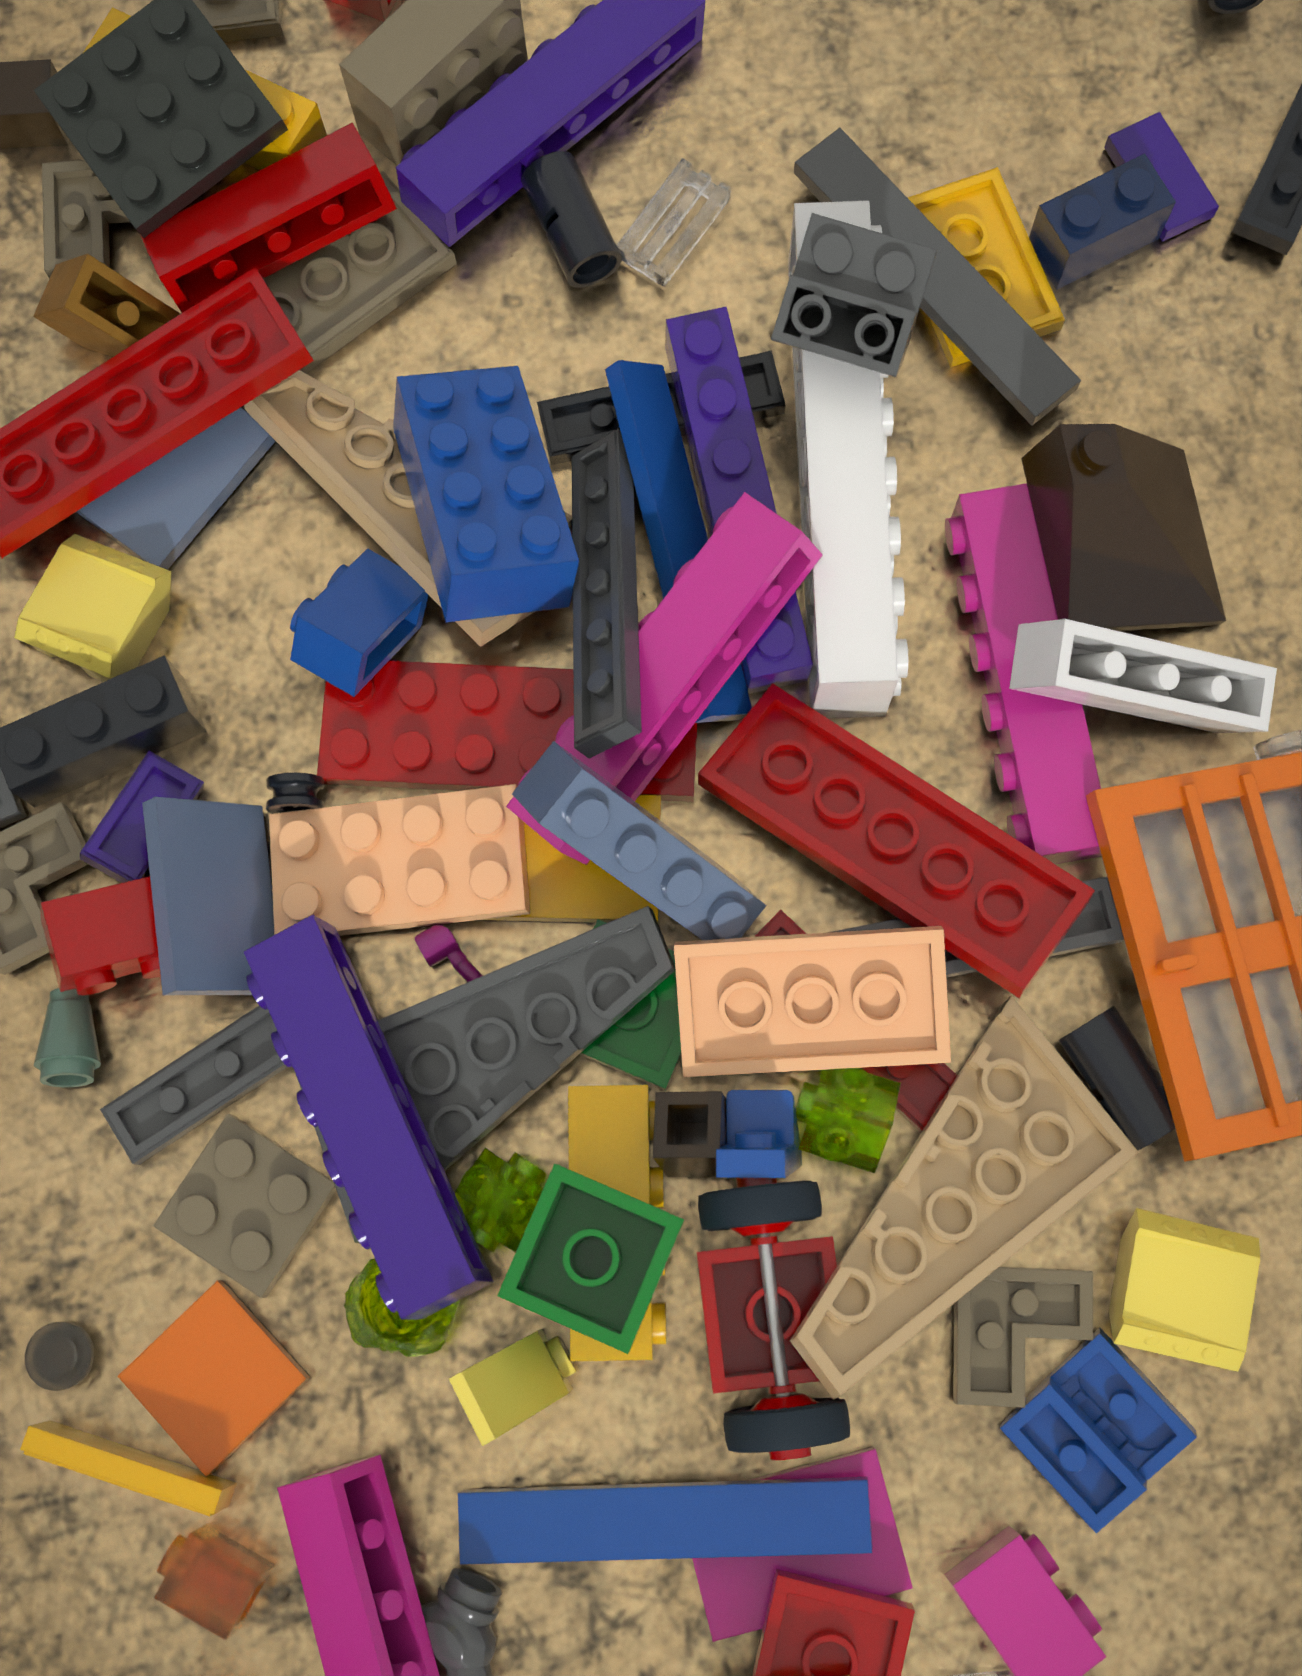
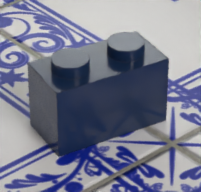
(1101, 221)

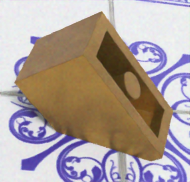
(99, 306)

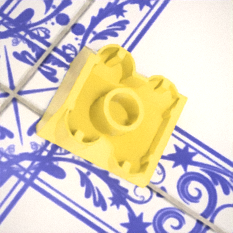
(96, 608)
(1184, 1289)

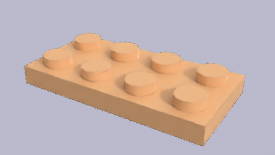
(400, 862)
(813, 1001)

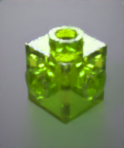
(847, 1116)
(499, 1198)

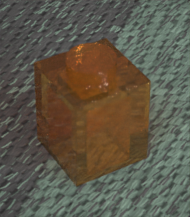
(212, 1580)

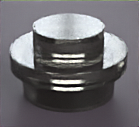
(59, 1356)

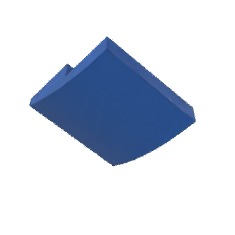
(1098, 1430)

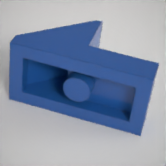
(760, 1135)

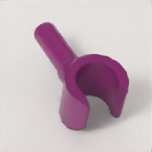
(438, 944)

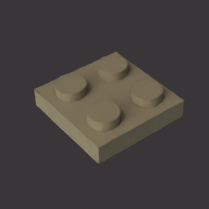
(246, 1206)

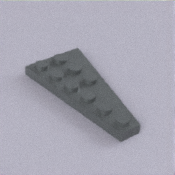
(509, 1032)

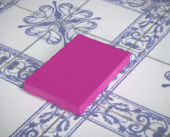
(740, 1588)

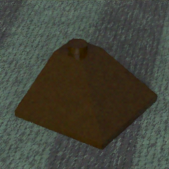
(1121, 530)

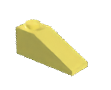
(514, 1384)

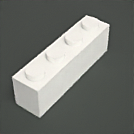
(1142, 677)

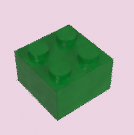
(591, 1258)

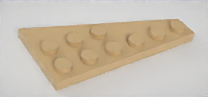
(362, 471)
(984, 1179)

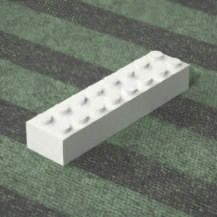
(846, 515)

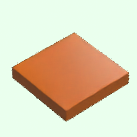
(213, 1377)

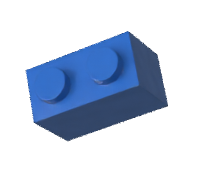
(357, 622)

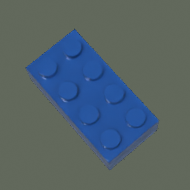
(484, 493)

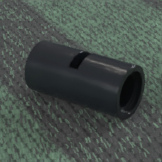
(571, 219)
(1123, 1075)

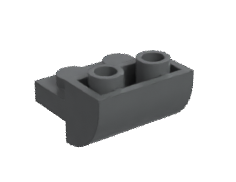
(854, 295)

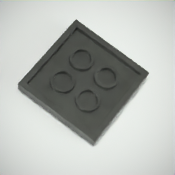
(160, 111)

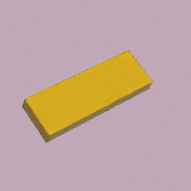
(128, 1467)

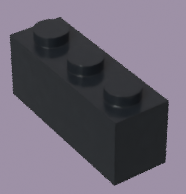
(97, 732)

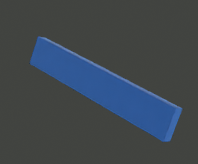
(666, 493)
(665, 1521)

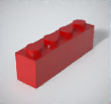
(270, 218)

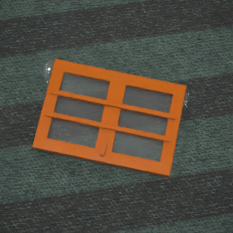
(1214, 938)

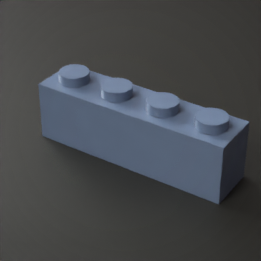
(636, 847)

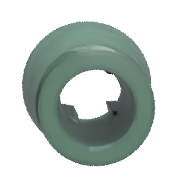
(67, 1042)

